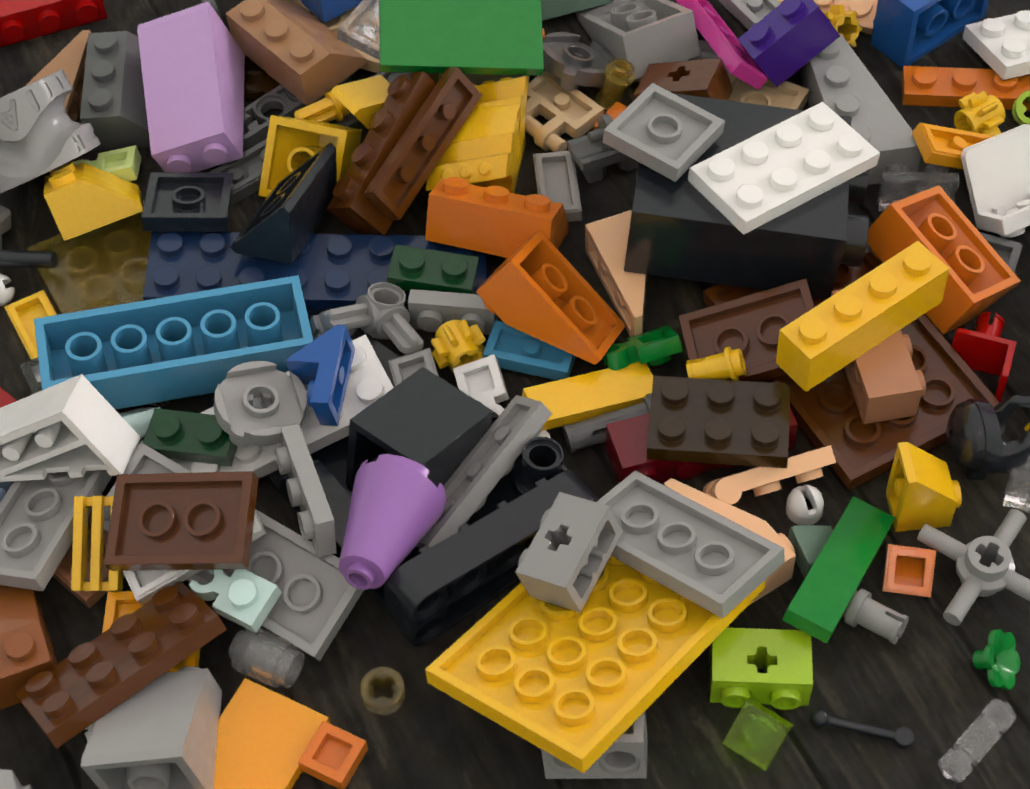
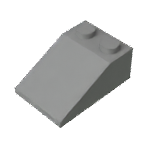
(643, 31)

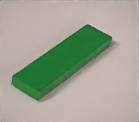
(838, 570)

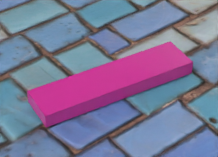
(725, 43)

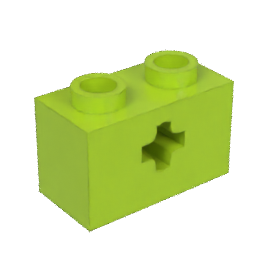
(781, 655)

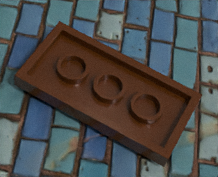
(119, 662)

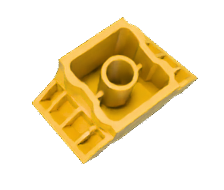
(490, 140)

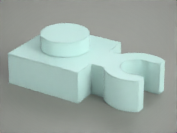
(240, 598)

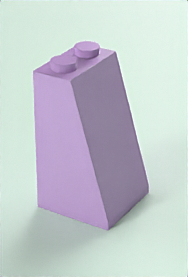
(192, 89)

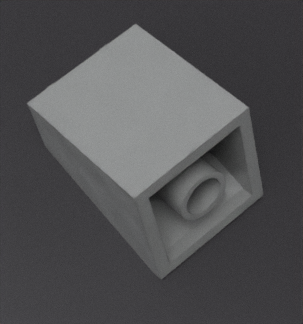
(159, 736)

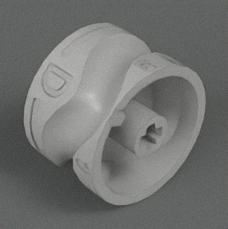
(38, 132)

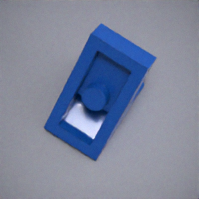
(326, 371)

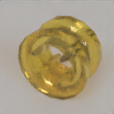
(382, 677)

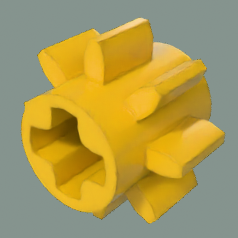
(844, 23)
(980, 114)
(457, 344)

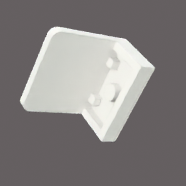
(1000, 181)

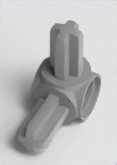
(380, 315)

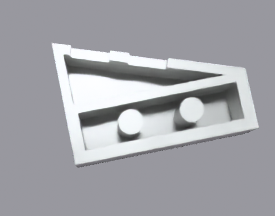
(63, 431)

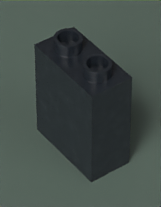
(687, 238)

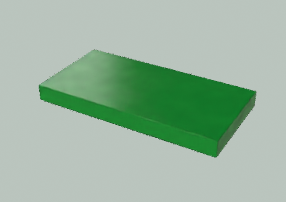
(464, 34)

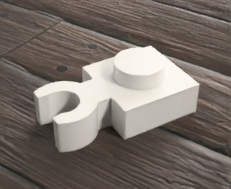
(483, 382)

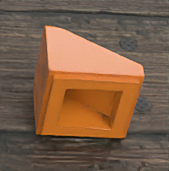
(908, 570)

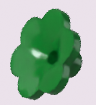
(999, 659)

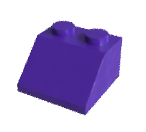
(788, 38)

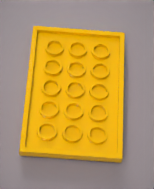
(583, 675)

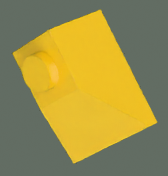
(296, 140)

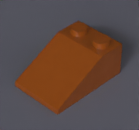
(23, 642)

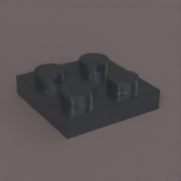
(188, 202)

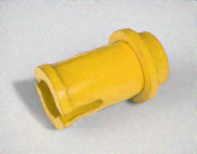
(718, 366)

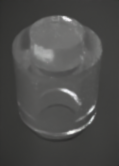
(266, 658)

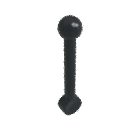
(902, 737)

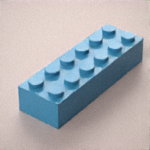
(174, 342)

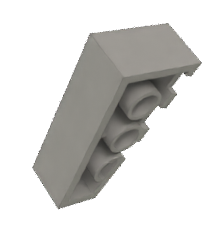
(850, 90)

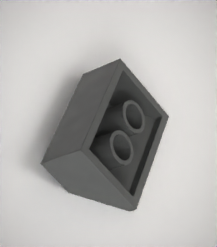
(114, 91)

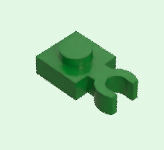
(649, 347)

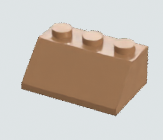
(293, 47)

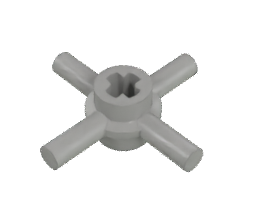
(982, 565)

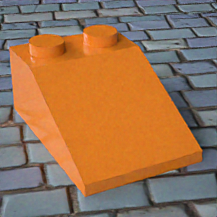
(551, 301)

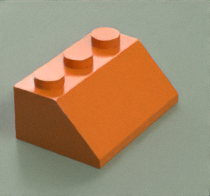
(490, 217)
(976, 270)

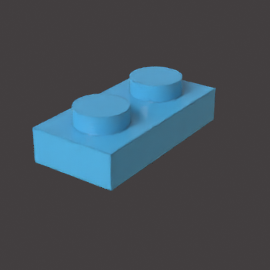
(527, 354)

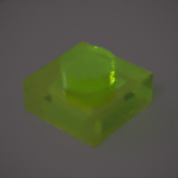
(757, 734)

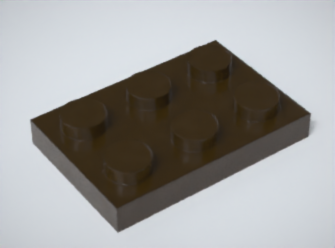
(719, 422)

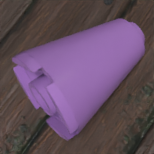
(387, 518)

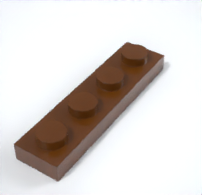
(423, 144)

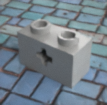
(569, 551)

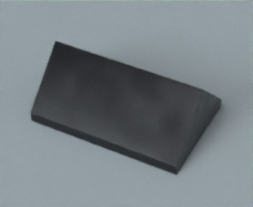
(291, 211)

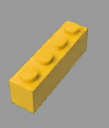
(861, 315)

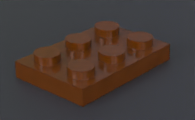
(747, 324)
(182, 521)

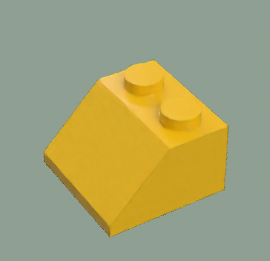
(88, 198)

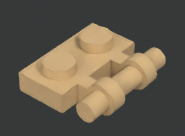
(565, 109)

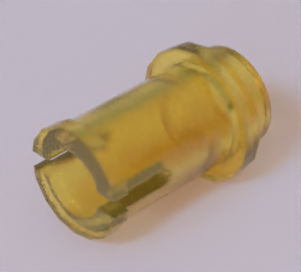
(618, 76)

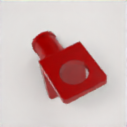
(985, 349)

